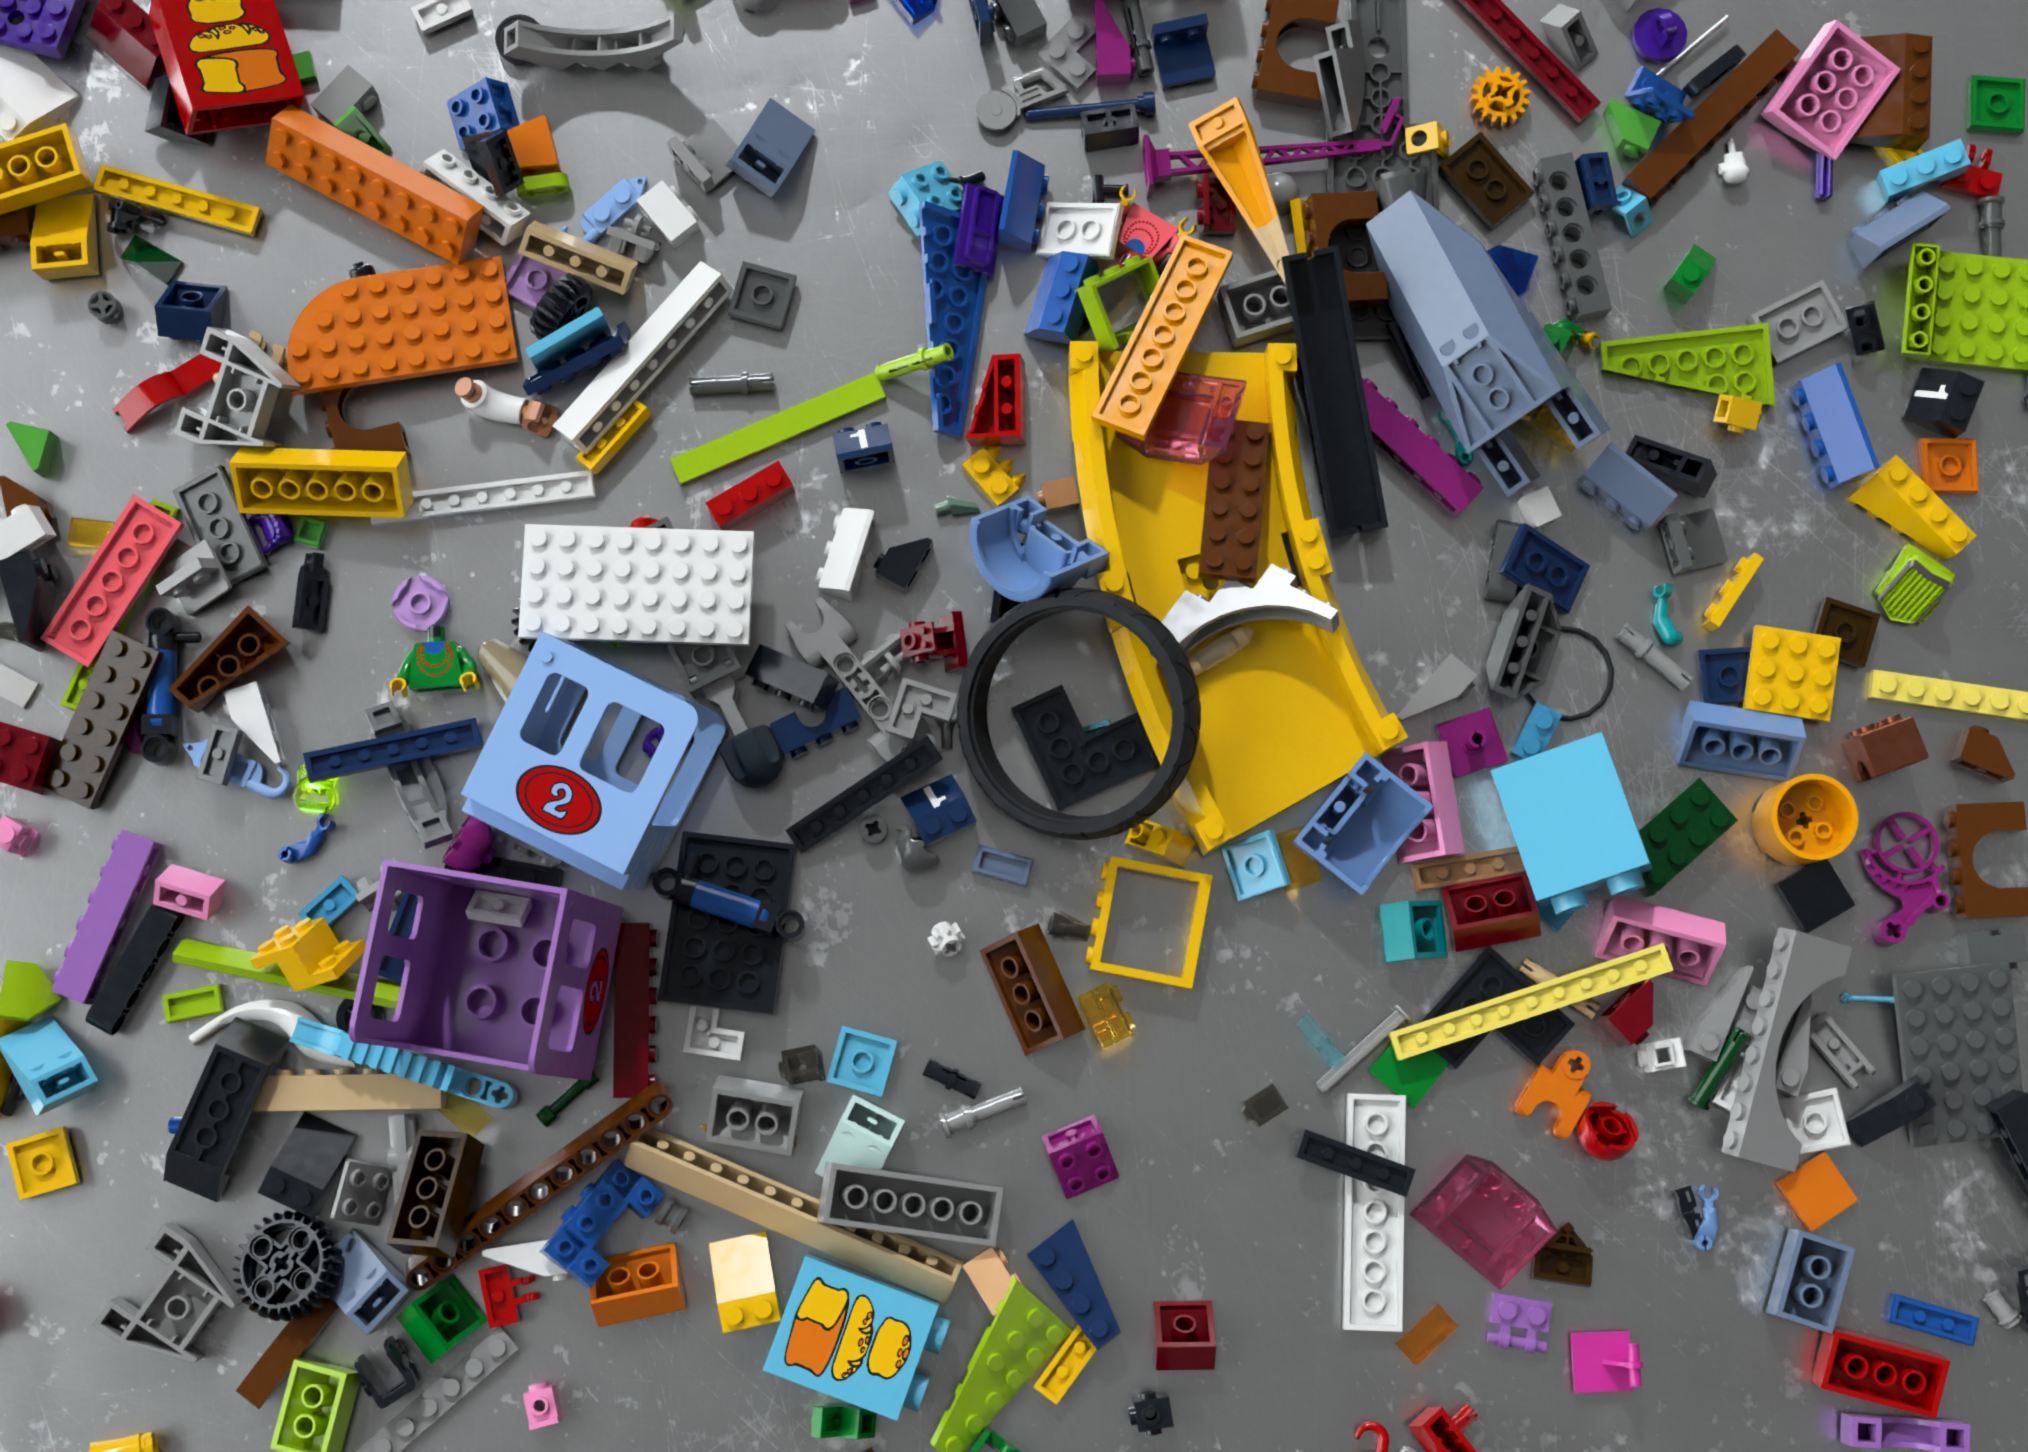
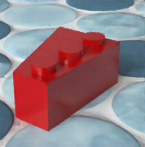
(1002, 405)

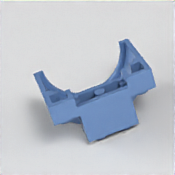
(1043, 564)
(1362, 828)

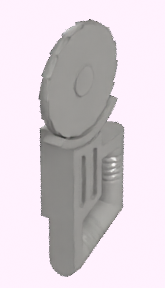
(1000, 108)

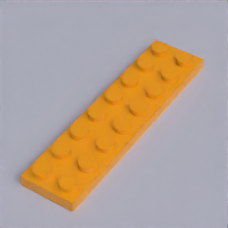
(1162, 337)

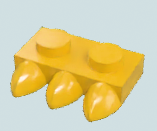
(993, 475)

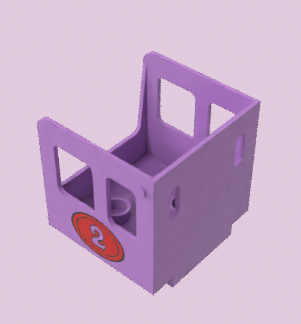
(491, 988)

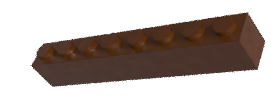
(1712, 116)

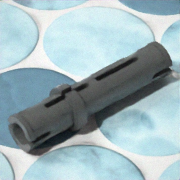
(1139, 44)
(737, 383)

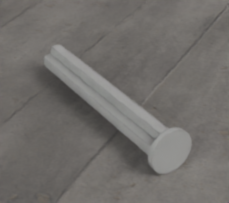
(1362, 1051)

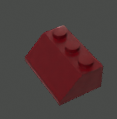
(127, 38)
(1491, 911)

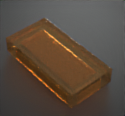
(1426, 1334)

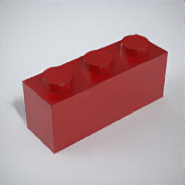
(750, 496)

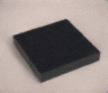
(1815, 895)

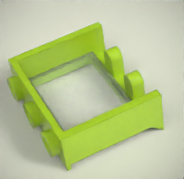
(1118, 300)

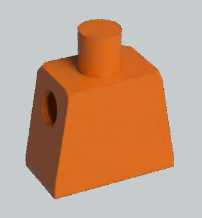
(534, 147)

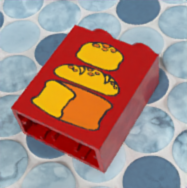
(225, 62)

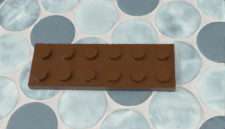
(1235, 506)

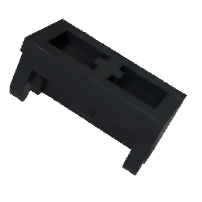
(1109, 127)

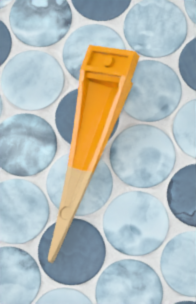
(1234, 156)

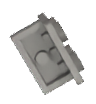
(195, 578)
(361, 1192)

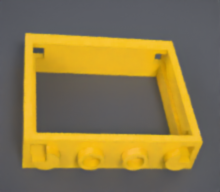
(1099, 925)

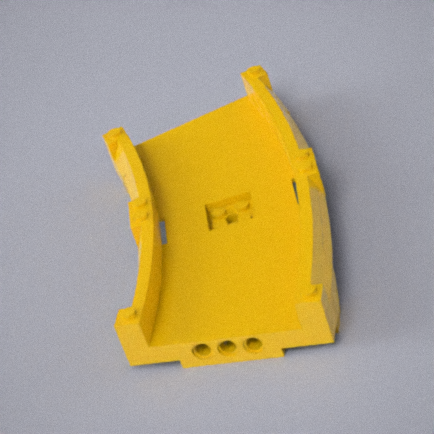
(1295, 699)

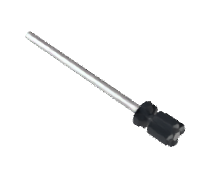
(1693, 45)

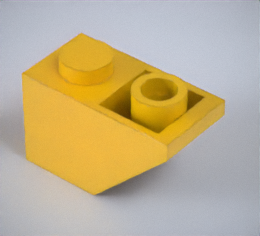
(1161, 842)

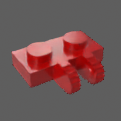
(1977, 181)
(500, 1295)

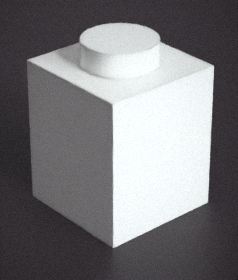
(1539, 507)

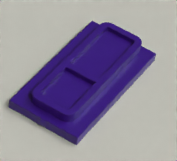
(978, 229)

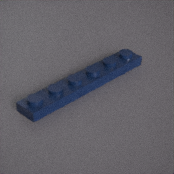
(392, 750)

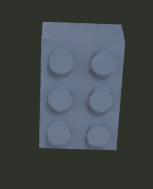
(1810, 1280)

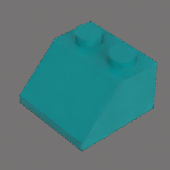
(1413, 930)

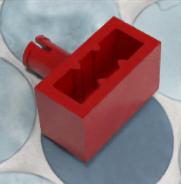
(1441, 1433)

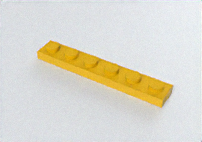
(177, 200)

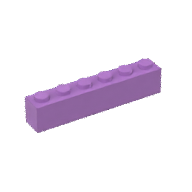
(106, 917)

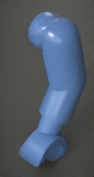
(1710, 1224)

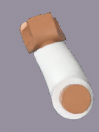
(497, 406)

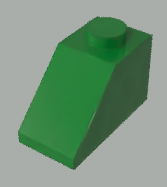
(1690, 273)

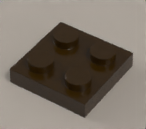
(1852, 625)

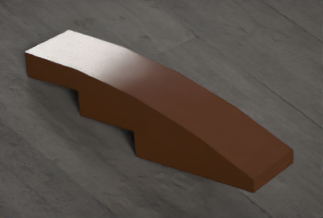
(279, 1357)

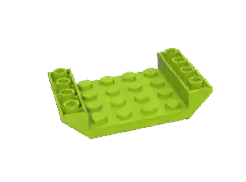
(1966, 309)

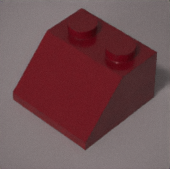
(1629, 1015)
(1184, 1335)

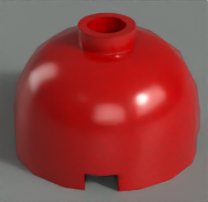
(1607, 1132)

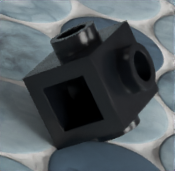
(1160, 1419)

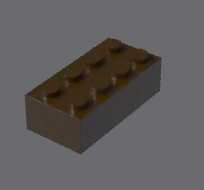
(435, 1193)

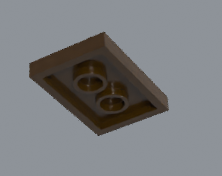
(1485, 180)

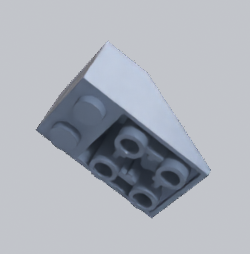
(770, 148)
(368, 1283)

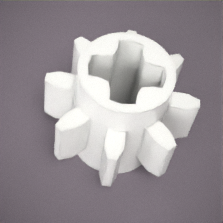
(946, 939)

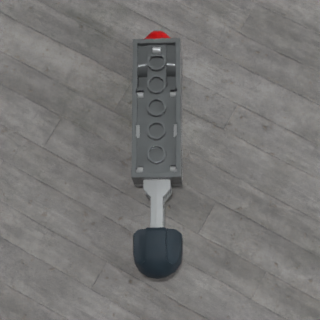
(711, 670)

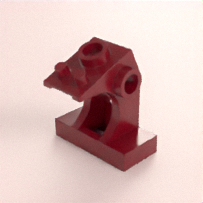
(947, 642)

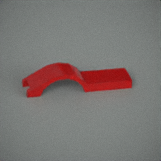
(164, 387)

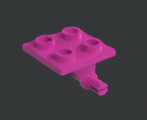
(1604, 1362)

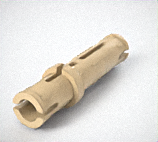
(1540, 974)

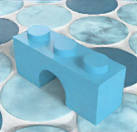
(1933, 165)

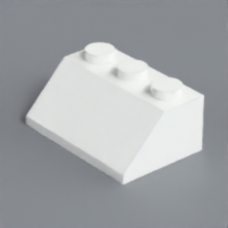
(846, 553)

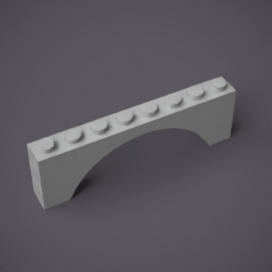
(1756, 1121)

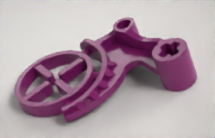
(1914, 895)

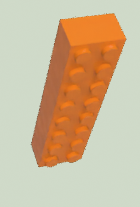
(373, 184)

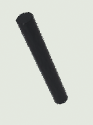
(1407, 360)

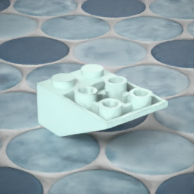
(862, 1136)

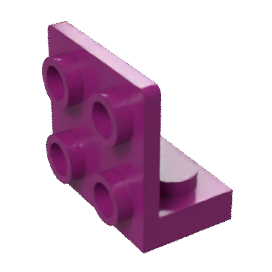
(1080, 1156)

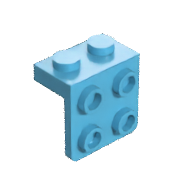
(925, 184)

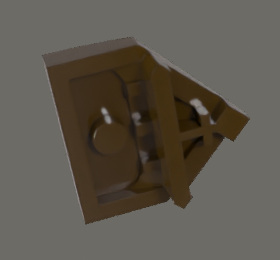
(1564, 1259)

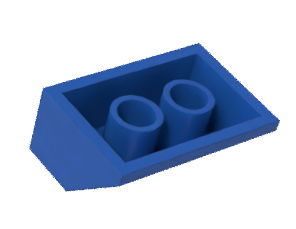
(1022, 203)
(1056, 307)

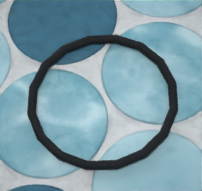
(1610, 676)

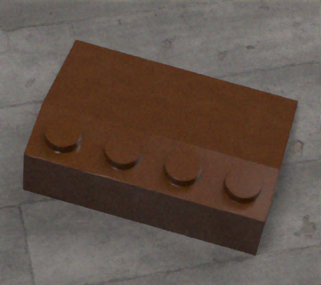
(1903, 110)

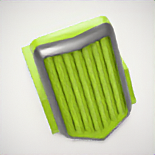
(1913, 587)

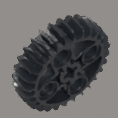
(285, 1278)

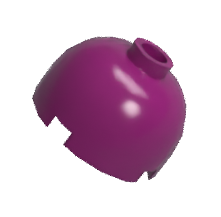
(470, 846)

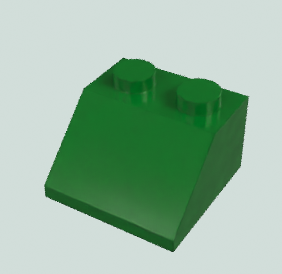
(441, 1318)

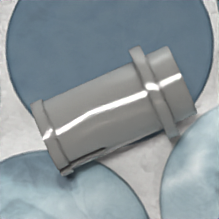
(2002, 1310)

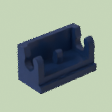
(1596, 182)

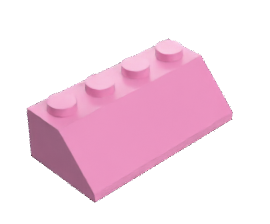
(1429, 773)
(1690, 940)

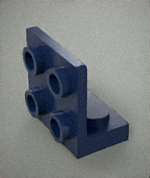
(1183, 50)

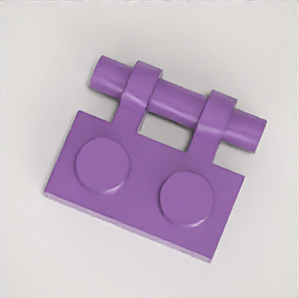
(1520, 1313)

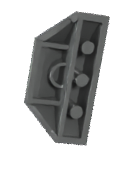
(1524, 644)

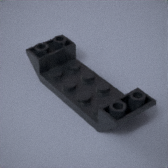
(222, 1107)

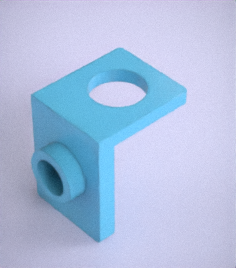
(1630, 206)

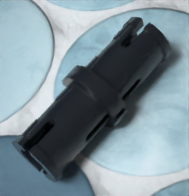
(952, 1079)

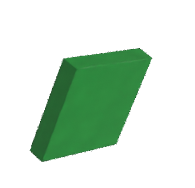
(1996, 104)
(1410, 1075)

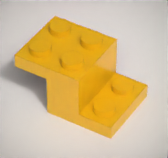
(308, 953)

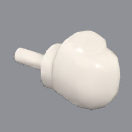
(1734, 165)

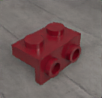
(1217, 208)

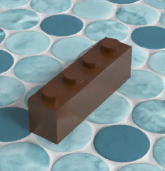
(233, 653)

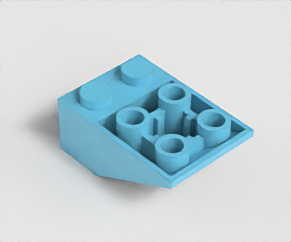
(47, 1065)

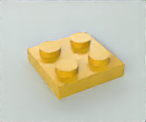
(43, 1163)

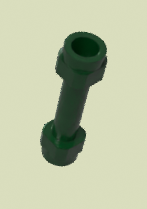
(549, 1114)

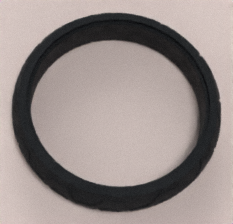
(974, 727)

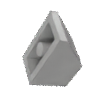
(1569, 35)

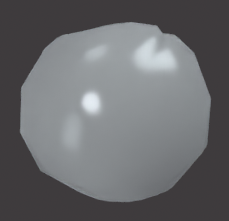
(1283, 191)

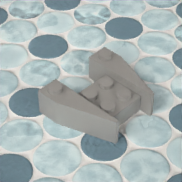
(241, 396)
(1737, 1006)
(177, 1304)

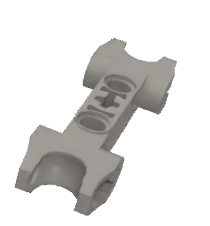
(831, 647)

